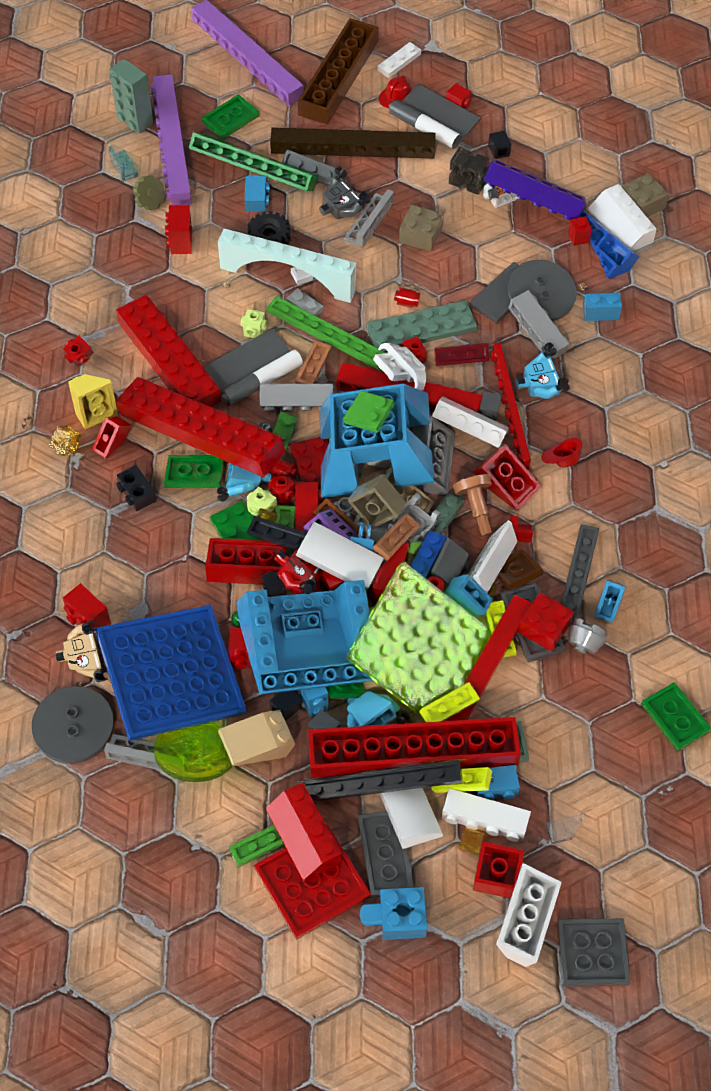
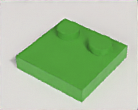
(368, 411)

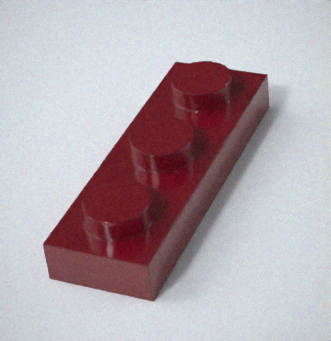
(461, 354)

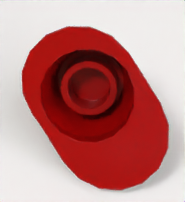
(396, 89)
(564, 454)

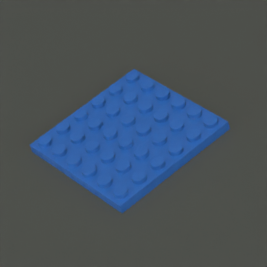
(170, 672)

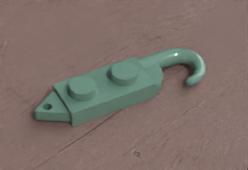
(449, 509)

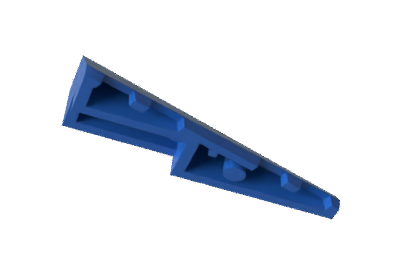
(613, 253)

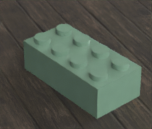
(131, 96)

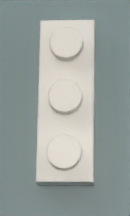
(399, 60)

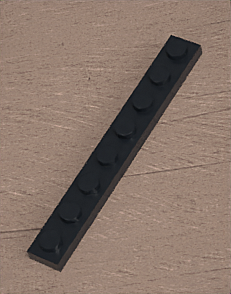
(384, 780)

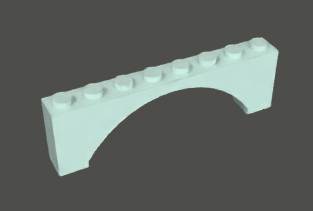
(334, 273)

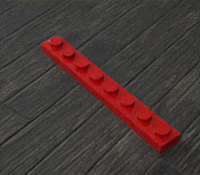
(511, 410)

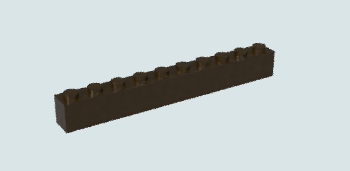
(353, 143)

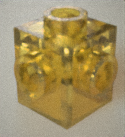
(65, 440)

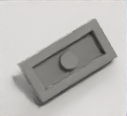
(305, 302)

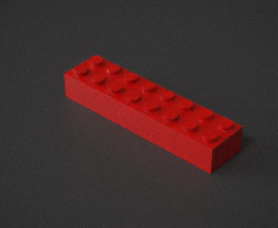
(167, 352)

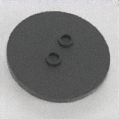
(548, 282)
(72, 724)

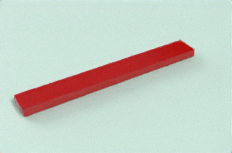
(494, 651)

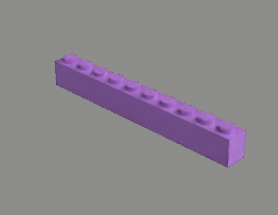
(247, 52)
(171, 140)

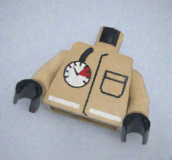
(83, 652)

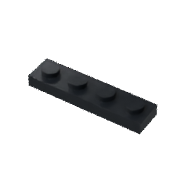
(276, 533)

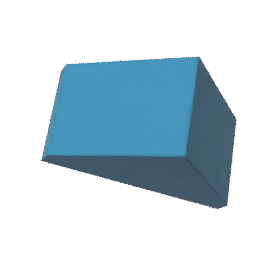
(610, 601)

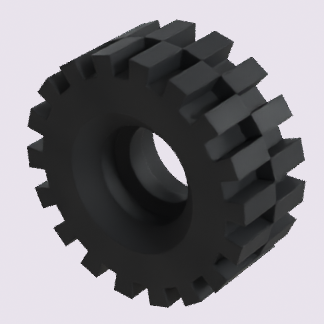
(270, 223)

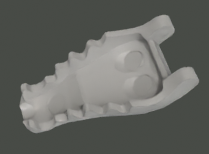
(420, 516)

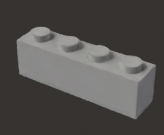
(537, 323)
(293, 396)

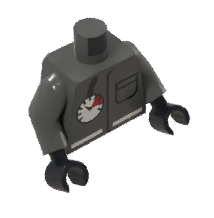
(341, 199)

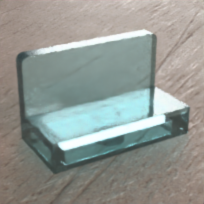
(122, 164)

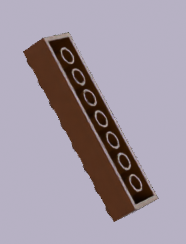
(338, 71)

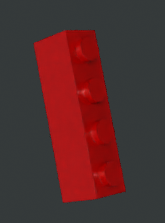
(240, 560)
(304, 832)

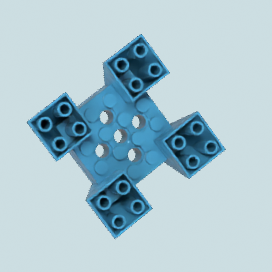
(353, 445)

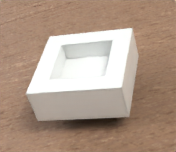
(300, 276)

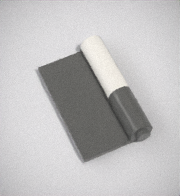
(435, 114)
(252, 364)

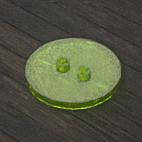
(192, 753)

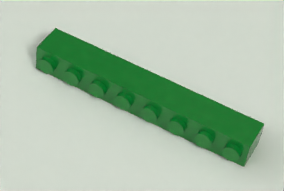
(253, 161)

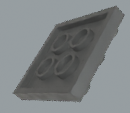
(593, 952)

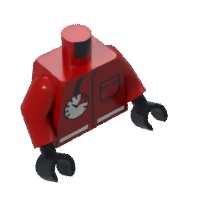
(296, 573)

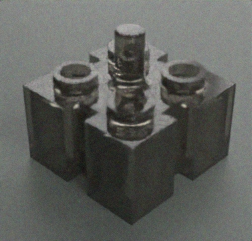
(468, 170)

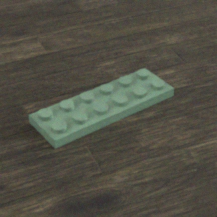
(427, 324)

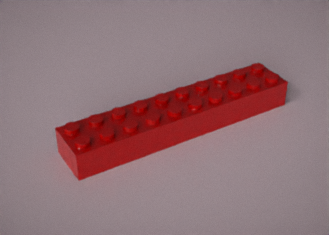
(201, 426)
(384, 747)

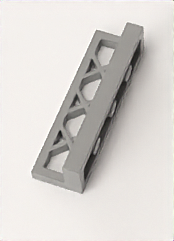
(371, 222)
(129, 753)

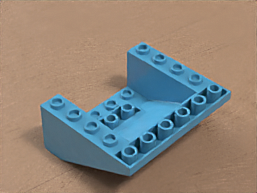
(303, 637)

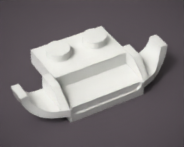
(401, 365)

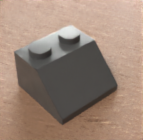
(451, 562)

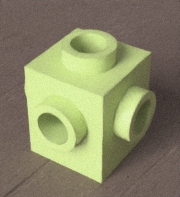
(253, 323)
(261, 499)

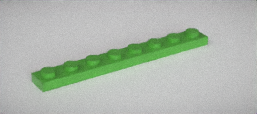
(324, 331)

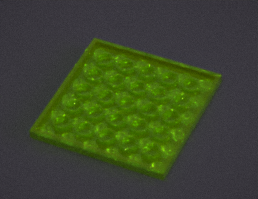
(418, 641)

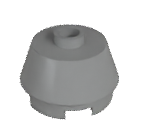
(586, 636)

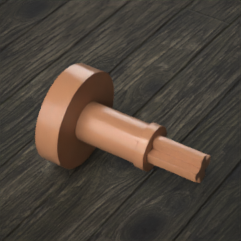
(473, 488)

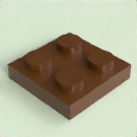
(519, 570)

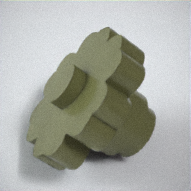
(149, 192)

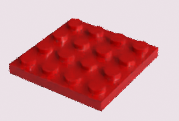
(313, 901)

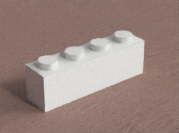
(470, 421)
(485, 815)

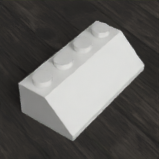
(623, 218)
(528, 916)

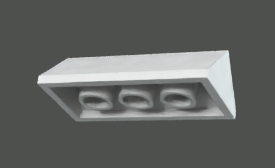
(493, 556)

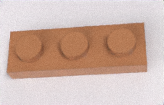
(314, 363)
(396, 536)

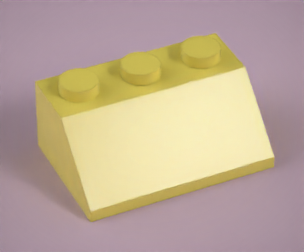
(92, 399)

